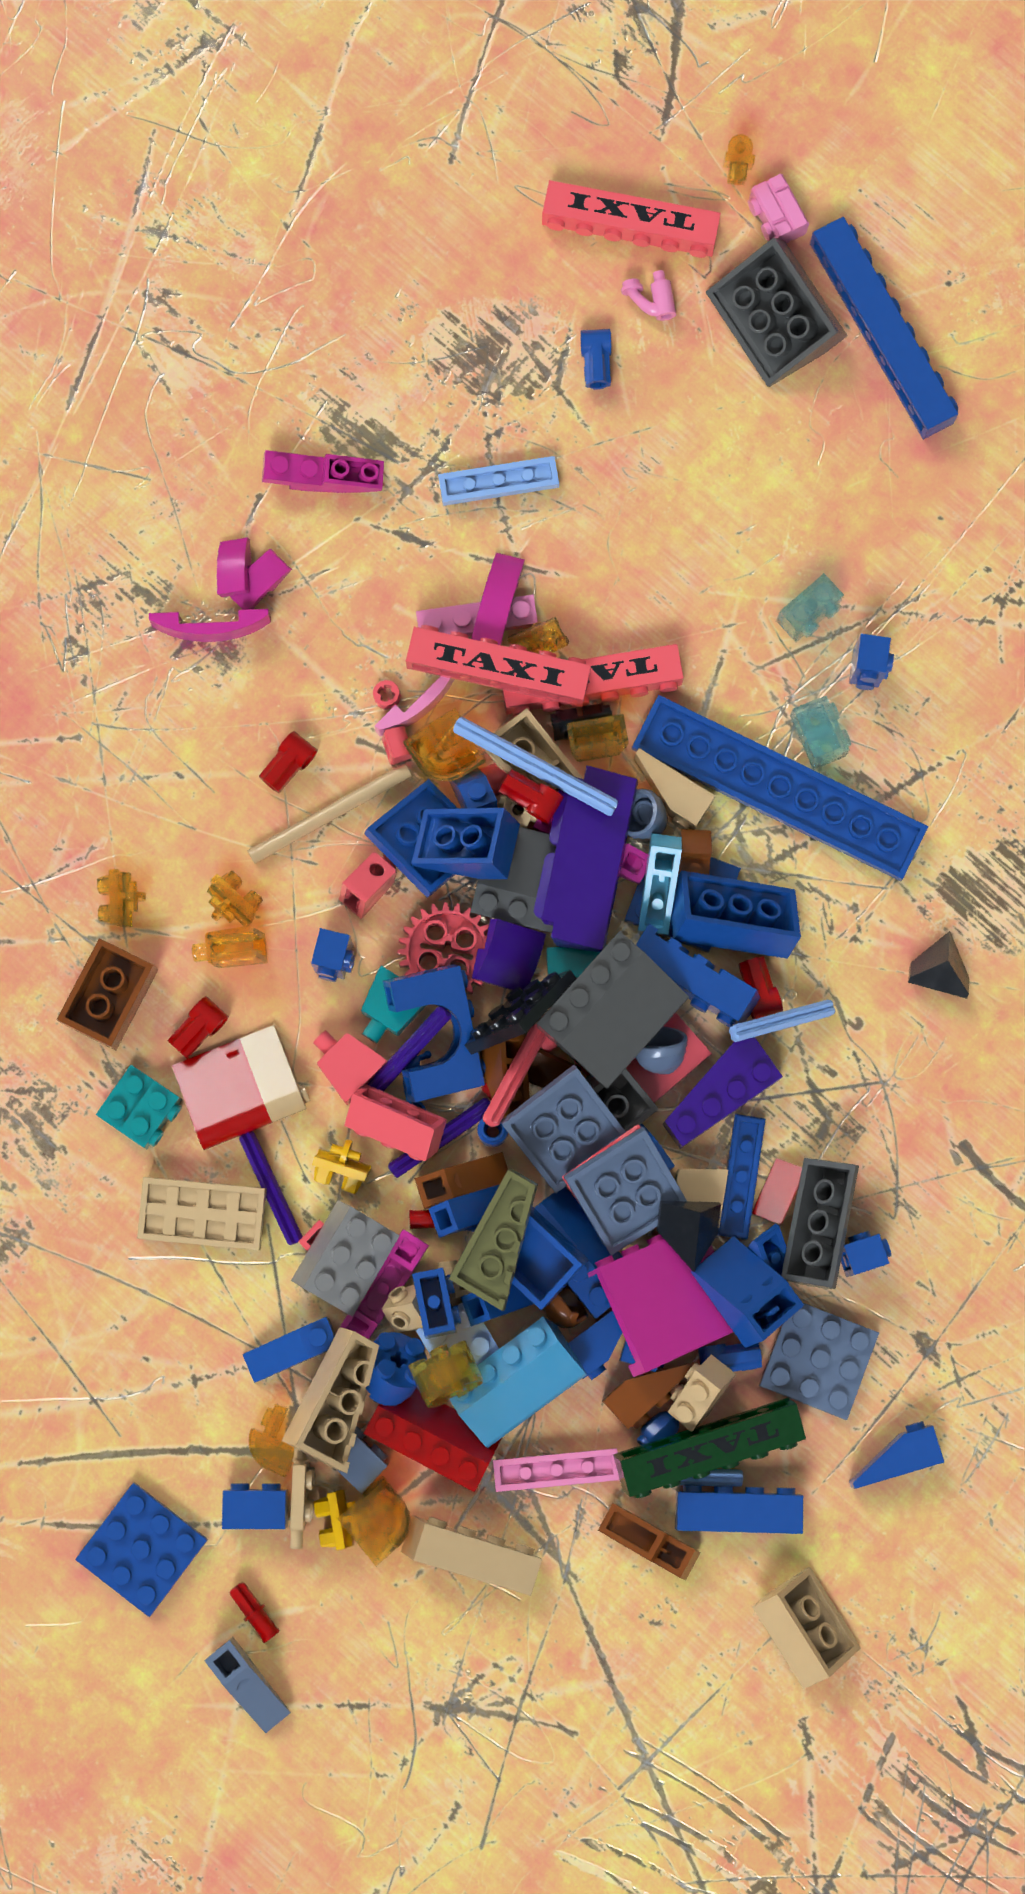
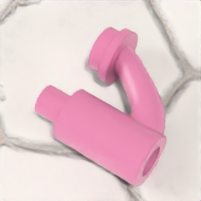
(663, 301)

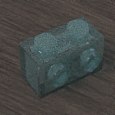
(810, 607)
(820, 732)

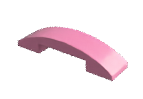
(418, 709)

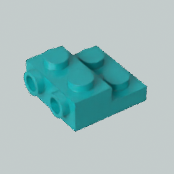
(140, 1107)

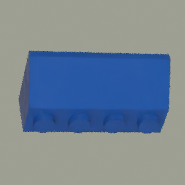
(735, 915)
(569, 1219)

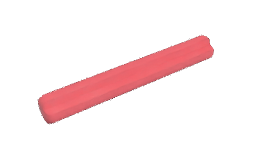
(514, 1077)

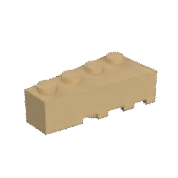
(332, 1404)
(471, 1555)

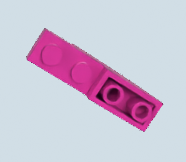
(324, 473)

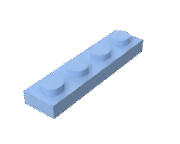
(498, 480)

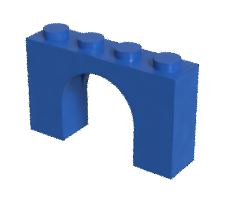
(457, 1068)
(465, 1214)

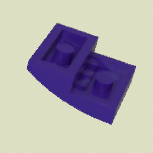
(508, 955)

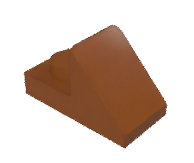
(695, 851)

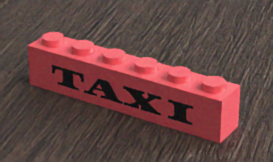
(630, 219)
(498, 665)
(615, 676)

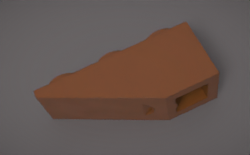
(461, 1179)
(639, 1394)

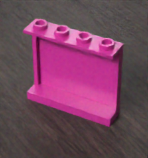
(658, 1304)

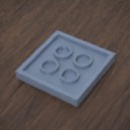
(562, 1126)
(624, 1189)
(819, 1360)

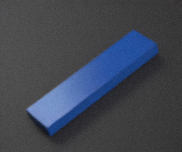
(742, 1176)

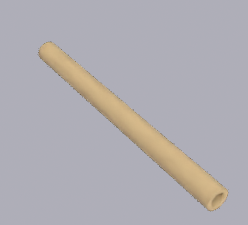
(329, 813)

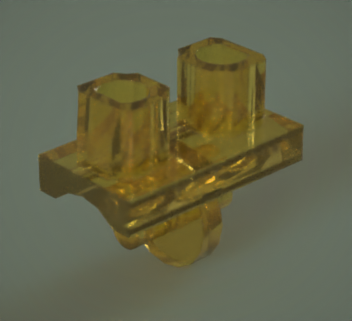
(739, 159)
(541, 637)
(122, 896)
(229, 902)

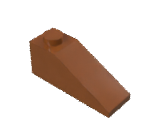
(497, 1062)

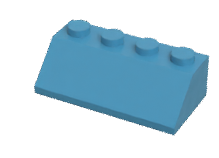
(519, 1381)

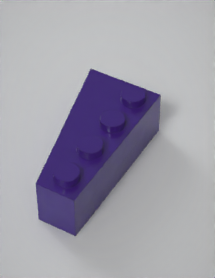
(727, 1086)

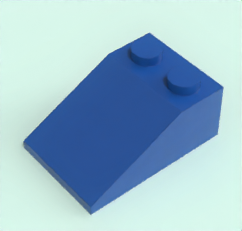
(467, 842)

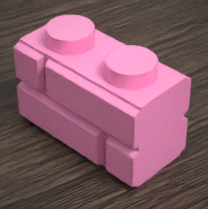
(777, 210)

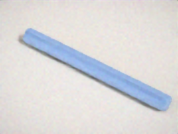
(535, 766)

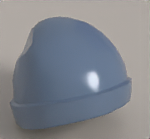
(647, 815)
(664, 1051)

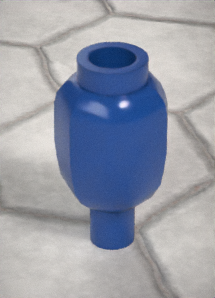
(658, 1427)

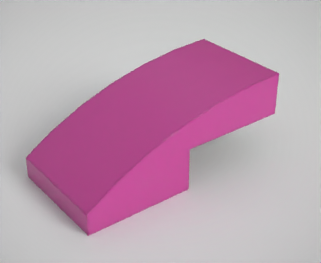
(233, 566)
(263, 577)

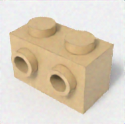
(701, 1393)

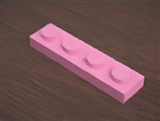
(463, 617)
(555, 1470)

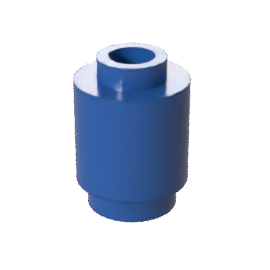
(491, 1141)

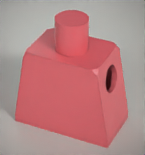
(367, 884)
(347, 1063)

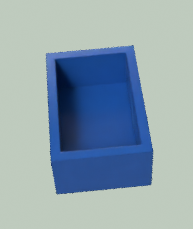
(545, 1261)

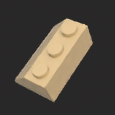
(806, 1628)

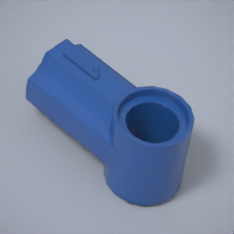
(596, 353)
(734, 1356)

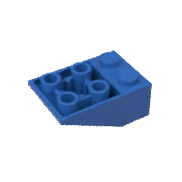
(746, 1292)

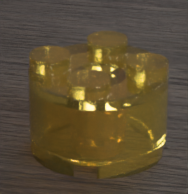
(446, 1374)

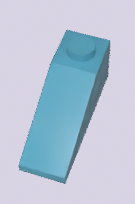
(660, 882)

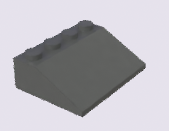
(776, 312)
(515, 897)
(612, 1010)

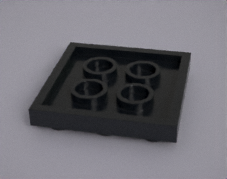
(520, 1011)

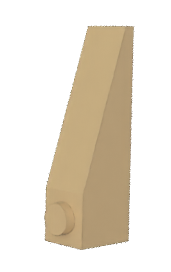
(529, 735)

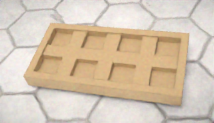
(201, 1213)

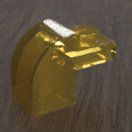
(268, 1449)

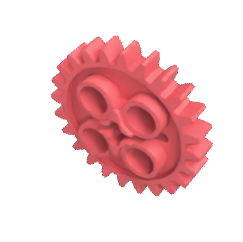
(453, 925)

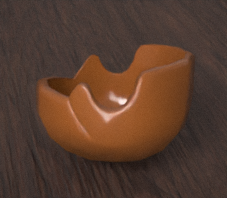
(566, 1309)

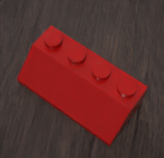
(432, 1438)

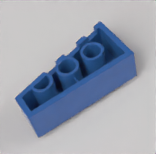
(695, 975)

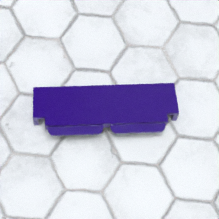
(584, 871)

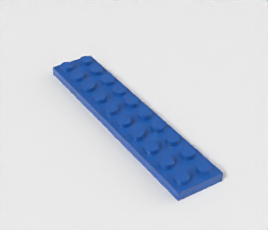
(780, 788)

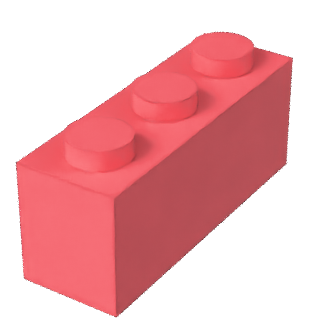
(395, 1123)

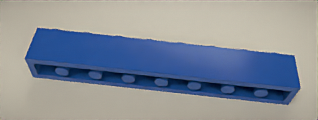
(884, 328)

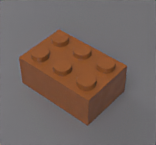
(107, 994)

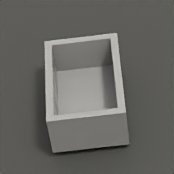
(345, 1258)

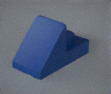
(770, 1248)

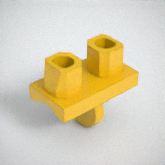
(341, 1161)
(333, 1505)

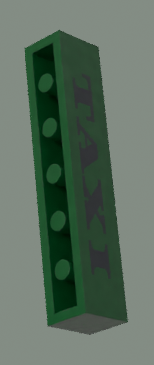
(709, 1448)

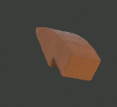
(649, 1541)

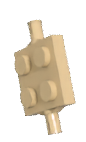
(301, 1507)

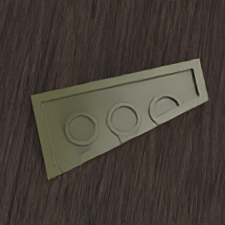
(495, 1246)

